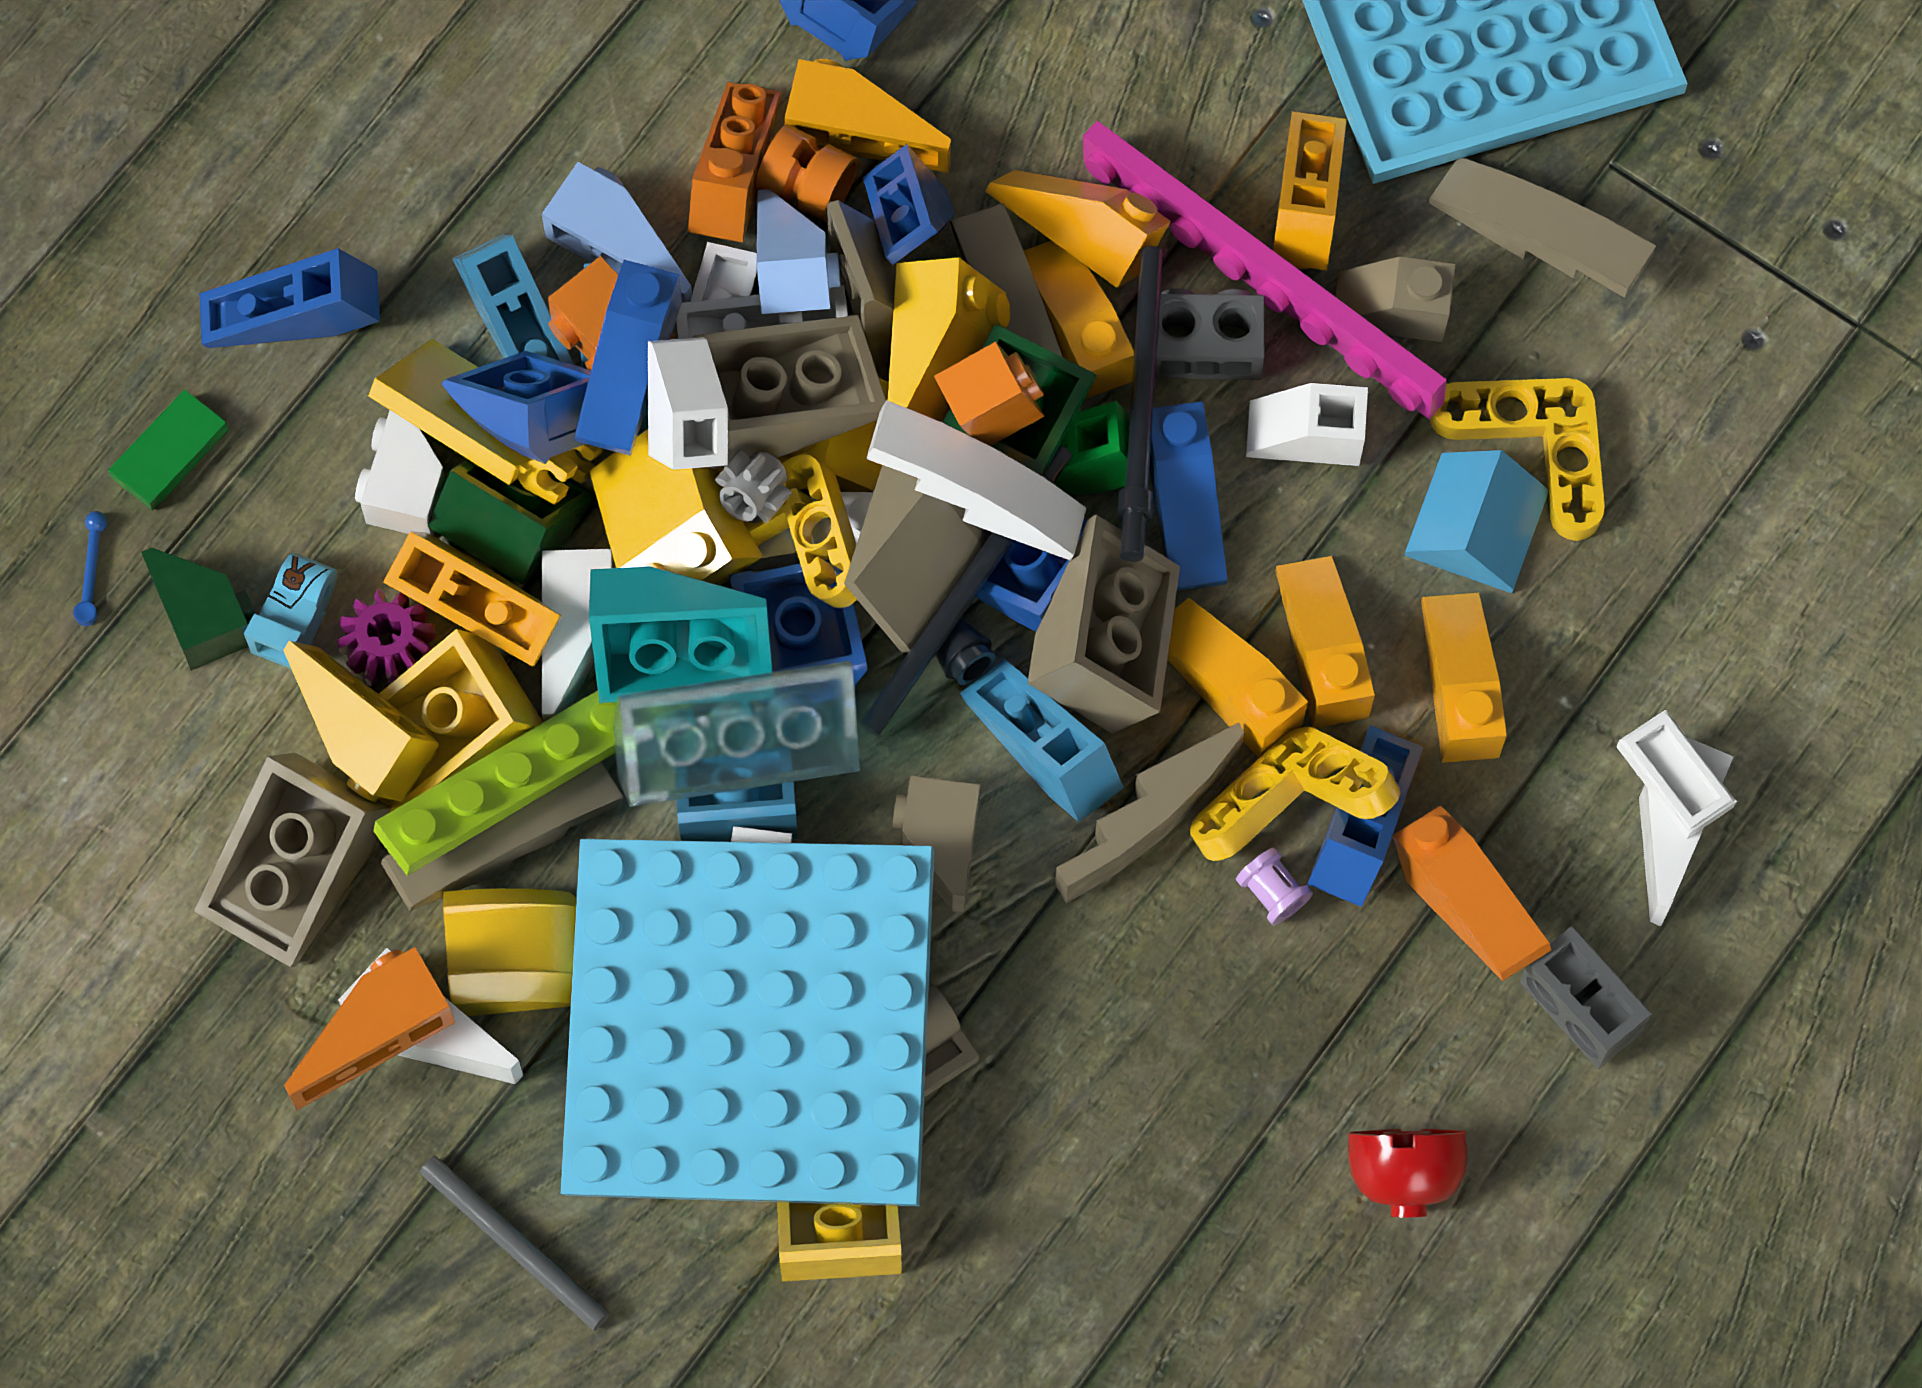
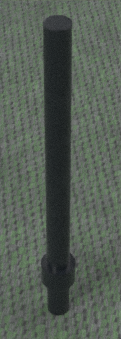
(1135, 500)
(946, 618)

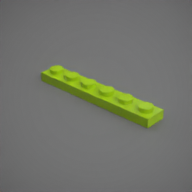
(498, 784)

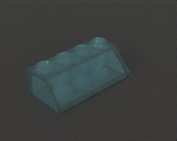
(736, 733)

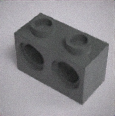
(1207, 350)
(1585, 998)

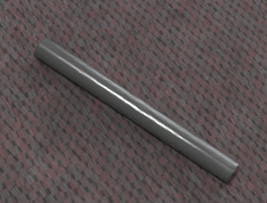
(514, 1243)

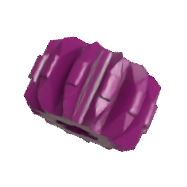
(364, 642)

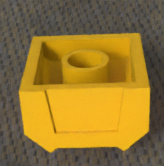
(509, 949)

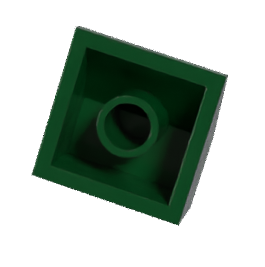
(1064, 391)
(506, 521)

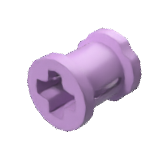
(1274, 886)

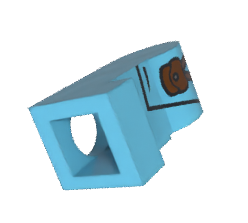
(292, 608)

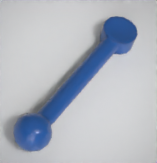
(85, 611)

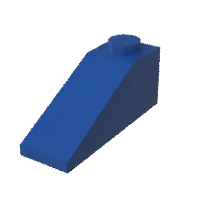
(906, 203)
(292, 302)
(616, 396)
(1187, 495)
(1358, 846)

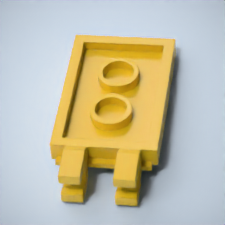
(416, 394)

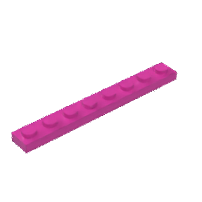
(1284, 286)

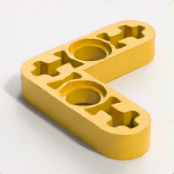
(1554, 427)
(801, 516)
(1289, 767)

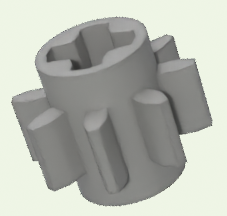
(753, 486)

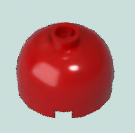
(1407, 1167)

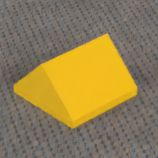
(837, 1241)

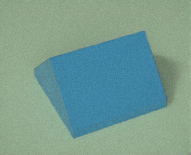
(1478, 517)
(714, 815)

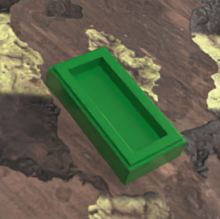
(168, 450)

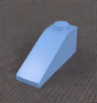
(600, 218)
(792, 259)

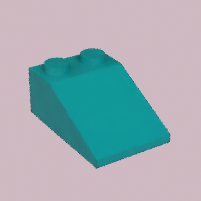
(672, 631)

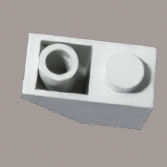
(685, 405)
(1309, 424)
(403, 479)

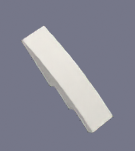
(977, 477)

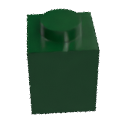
(200, 607)

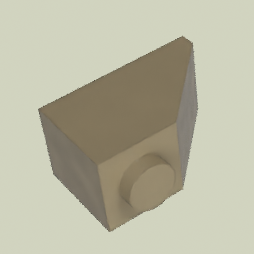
(1401, 296)
(946, 818)

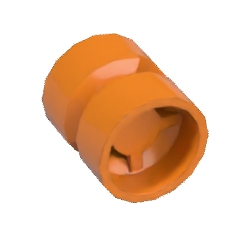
(803, 171)

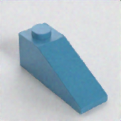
(509, 299)
(1045, 740)

